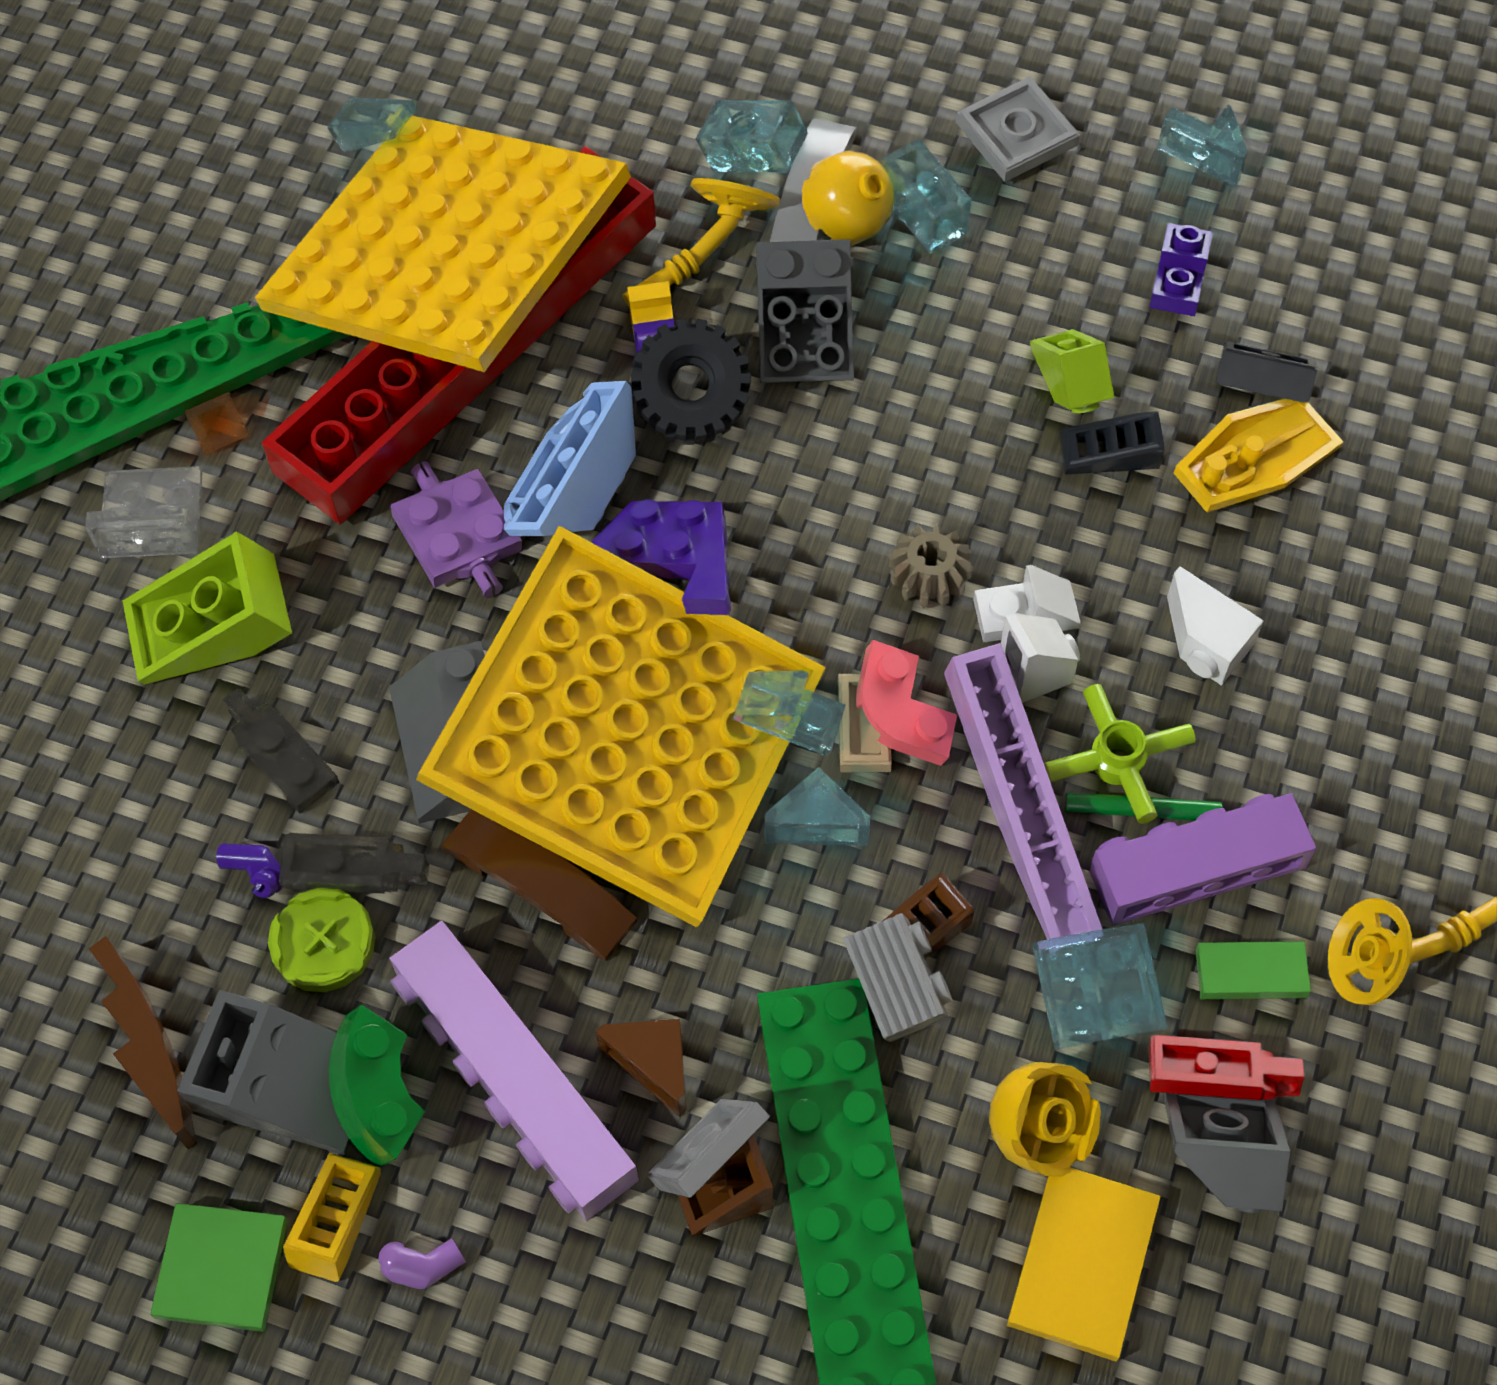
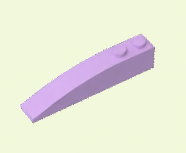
(1020, 791)

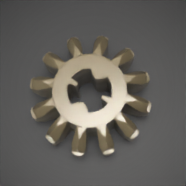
(912, 567)

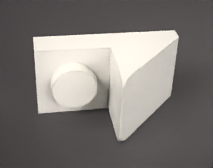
(1038, 595)

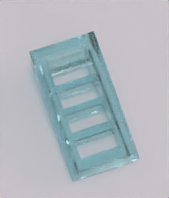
(369, 121)

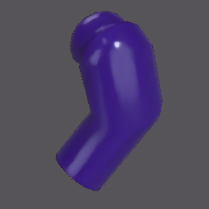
(258, 863)

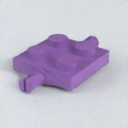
(455, 528)

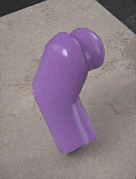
(416, 1268)

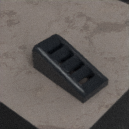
(1126, 428)

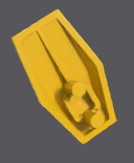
(1256, 453)

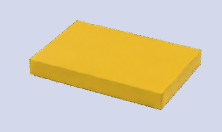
(1084, 1262)

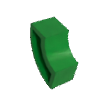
(369, 1086)

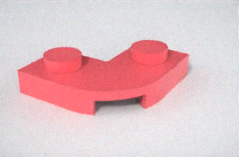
(903, 722)

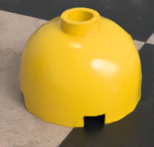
(848, 196)
(1045, 1117)

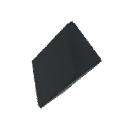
(1266, 372)

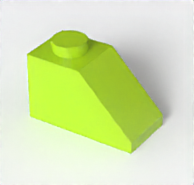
(1074, 369)

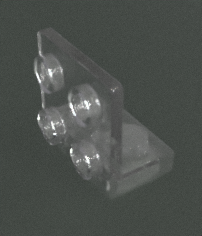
(148, 513)

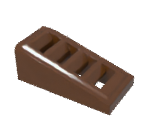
(944, 892)

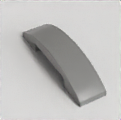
(822, 141)

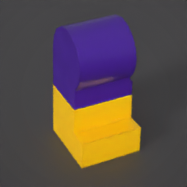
(649, 309)

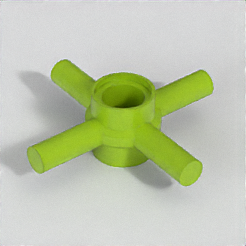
(1120, 769)

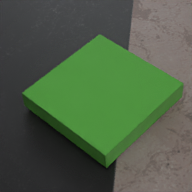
(219, 1267)

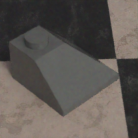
(1232, 1148)

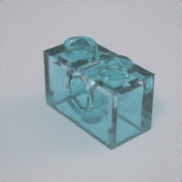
(752, 136)
(927, 196)

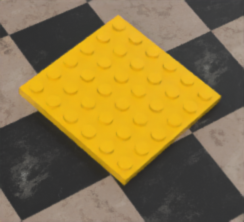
(444, 241)
(614, 728)

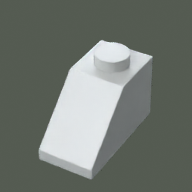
(1209, 627)
(1038, 654)

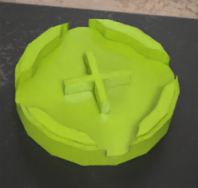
(321, 940)

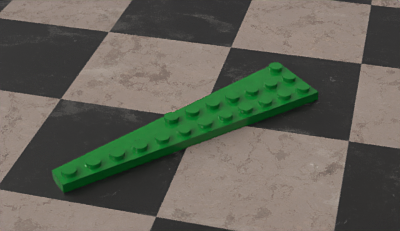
(136, 385)

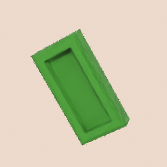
(1252, 970)

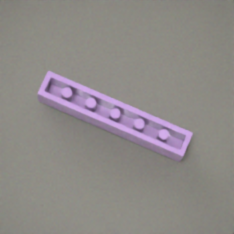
(514, 1071)

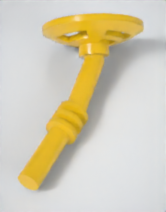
(733, 202)
(1386, 956)

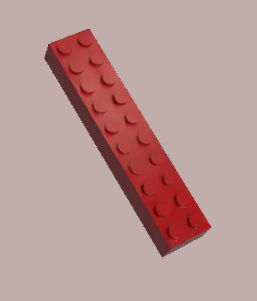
(396, 400)

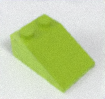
(207, 611)

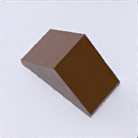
(650, 1055)
(731, 1193)

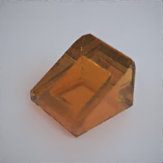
(216, 423)

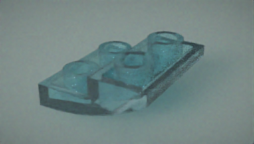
(1099, 986)

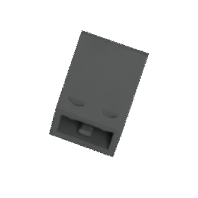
(805, 311)
(264, 1072)

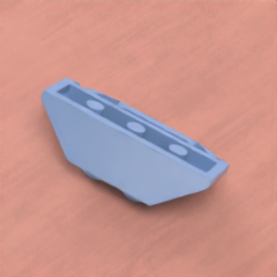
(576, 465)

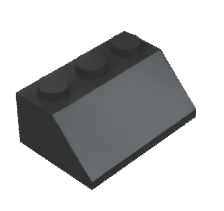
(422, 707)

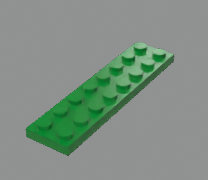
(844, 1188)

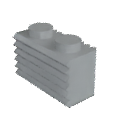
(897, 976)

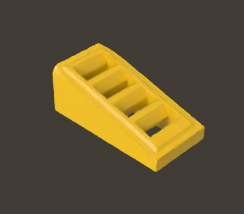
(319, 1250)

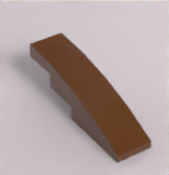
(149, 1052)

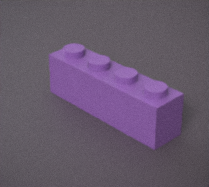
(1201, 857)

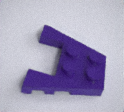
(677, 543)

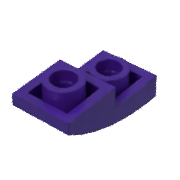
(1181, 269)

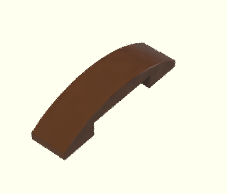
(544, 880)

